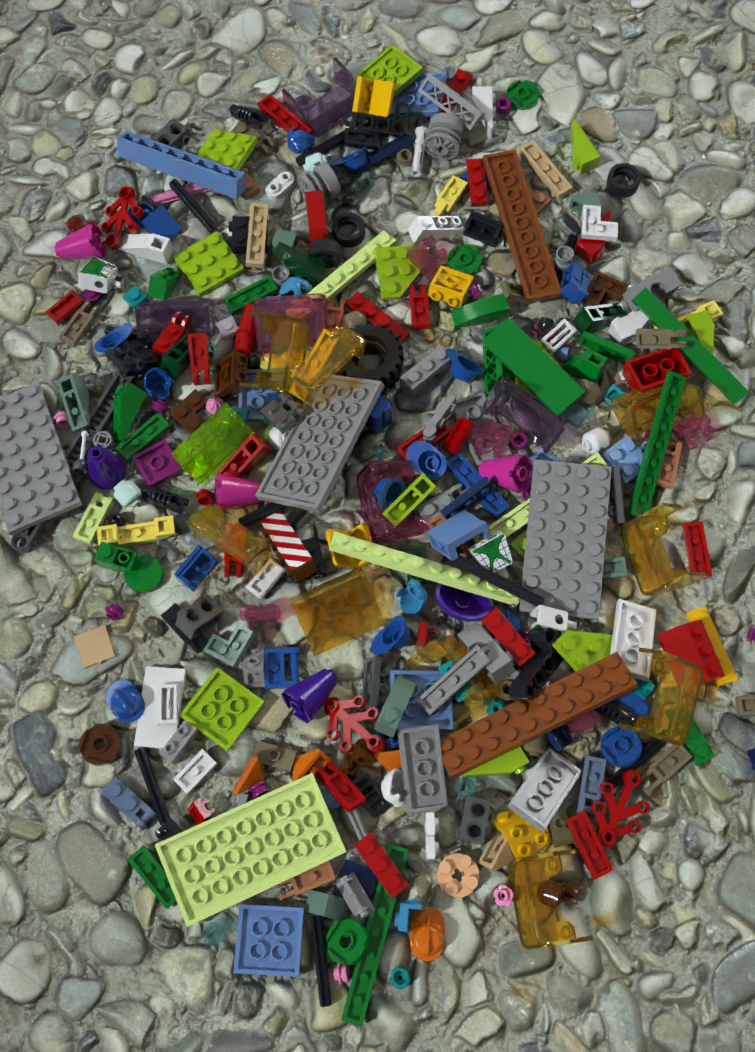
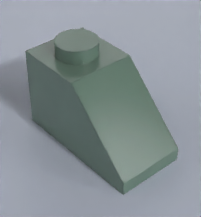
(285, 237)

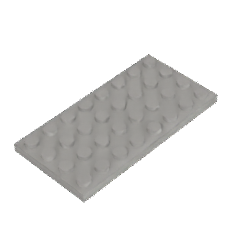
(320, 443)
(32, 462)
(567, 537)

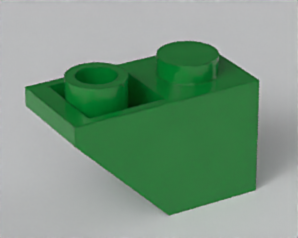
(163, 283)
(586, 365)
(115, 558)

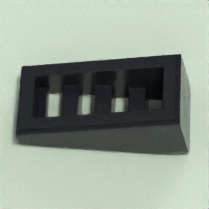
(365, 776)

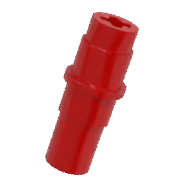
(246, 332)

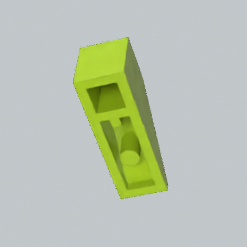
(583, 153)
(702, 327)
(409, 500)
(503, 765)

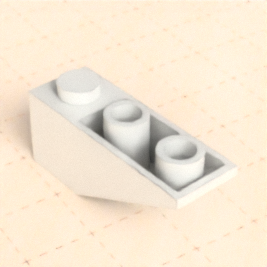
(484, 100)
(437, 226)
(148, 246)
(624, 329)

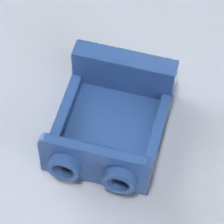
(455, 532)

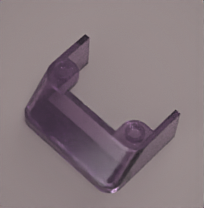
(329, 108)
(154, 315)
(524, 411)

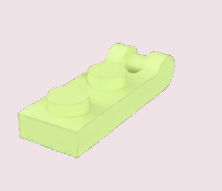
(93, 518)

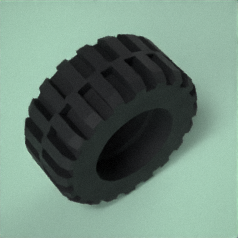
(385, 343)

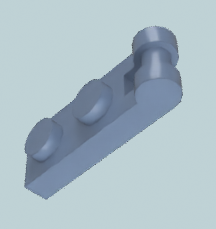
(591, 778)
(128, 802)

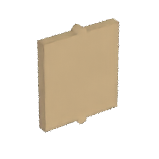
(94, 646)

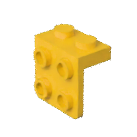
(373, 96)
(360, 532)
(520, 834)

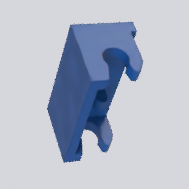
(195, 568)

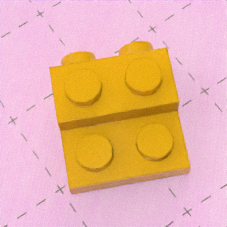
(450, 286)

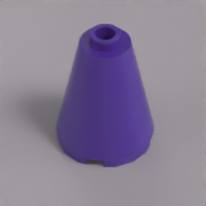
(104, 468)
(310, 694)

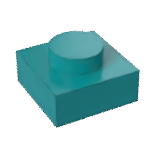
(134, 297)

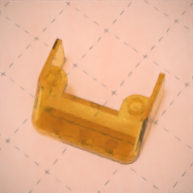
(286, 350)
(325, 362)
(639, 408)
(231, 537)
(648, 554)
(482, 689)
(673, 700)
(536, 922)

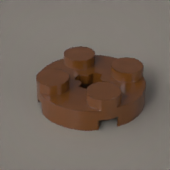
(96, 734)

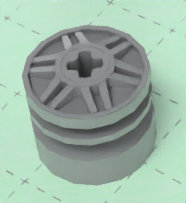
(443, 136)
(321, 179)

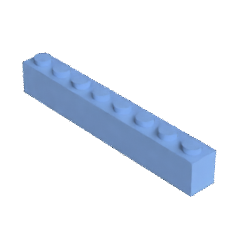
(181, 164)

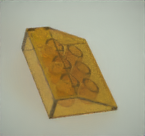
(337, 611)

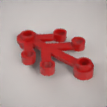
(126, 198)
(350, 722)
(617, 810)

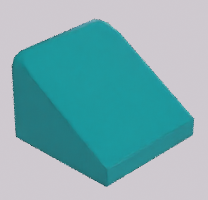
(613, 391)

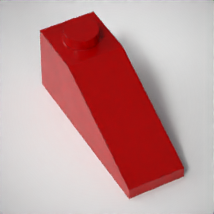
(316, 215)
(591, 249)
(247, 456)

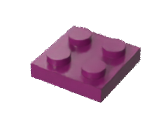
(157, 463)

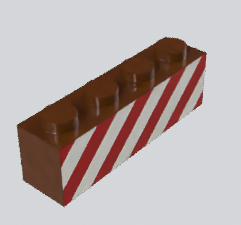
(288, 545)

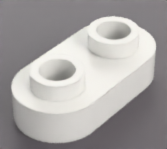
(282, 185)

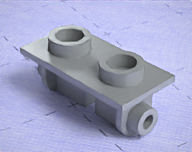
(175, 746)
(355, 896)

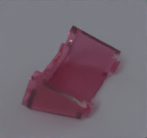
(308, 307)
(379, 526)

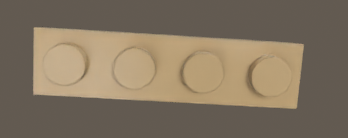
(545, 169)
(257, 235)

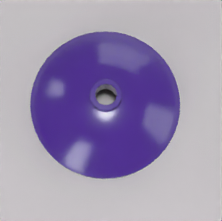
(462, 604)

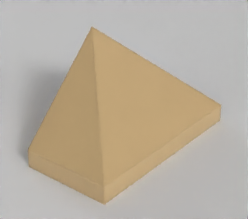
(497, 852)

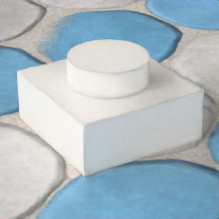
(227, 328)

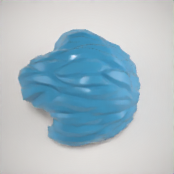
(295, 286)
(413, 597)

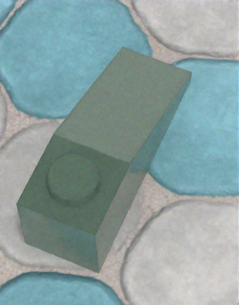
(76, 400)
(395, 706)

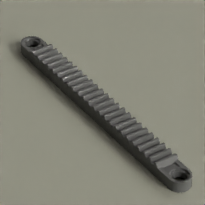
(99, 420)

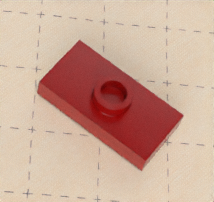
(65, 307)
(458, 436)

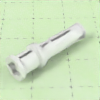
(419, 151)

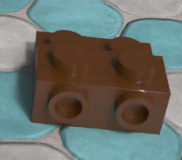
(230, 373)

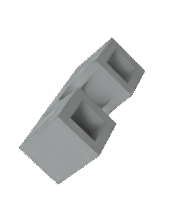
(663, 282)
(416, 378)
(501, 662)

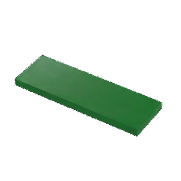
(533, 367)

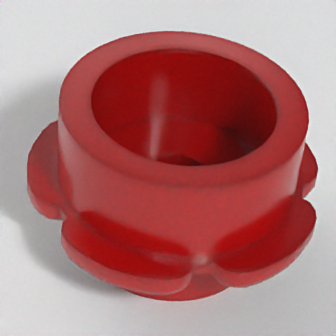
(204, 497)

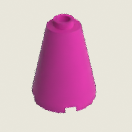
(82, 244)
(508, 472)
(235, 491)

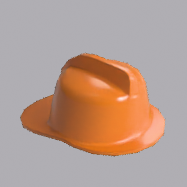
(427, 934)

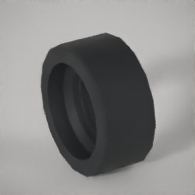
(623, 169)
(348, 241)
(328, 246)

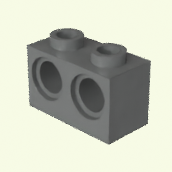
(173, 134)
(199, 617)
(469, 819)

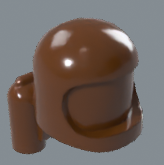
(359, 757)
(554, 893)

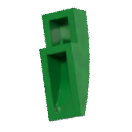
(480, 311)

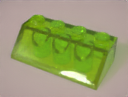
(212, 443)

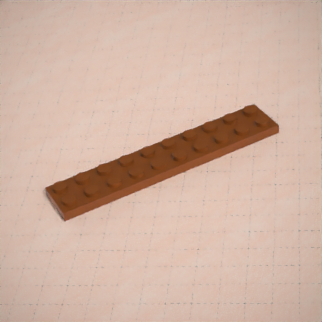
(521, 226)
(532, 718)

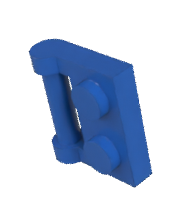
(275, 667)

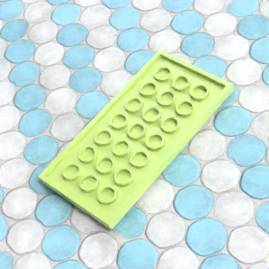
(249, 849)

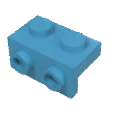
(402, 918)

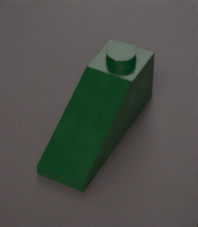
(300, 263)
(598, 317)
(177, 358)

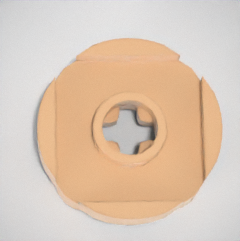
(452, 886)

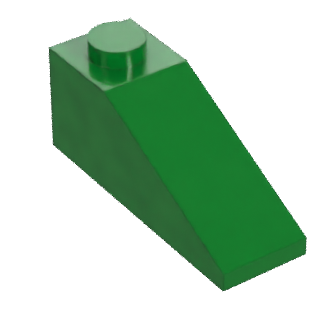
(126, 406)

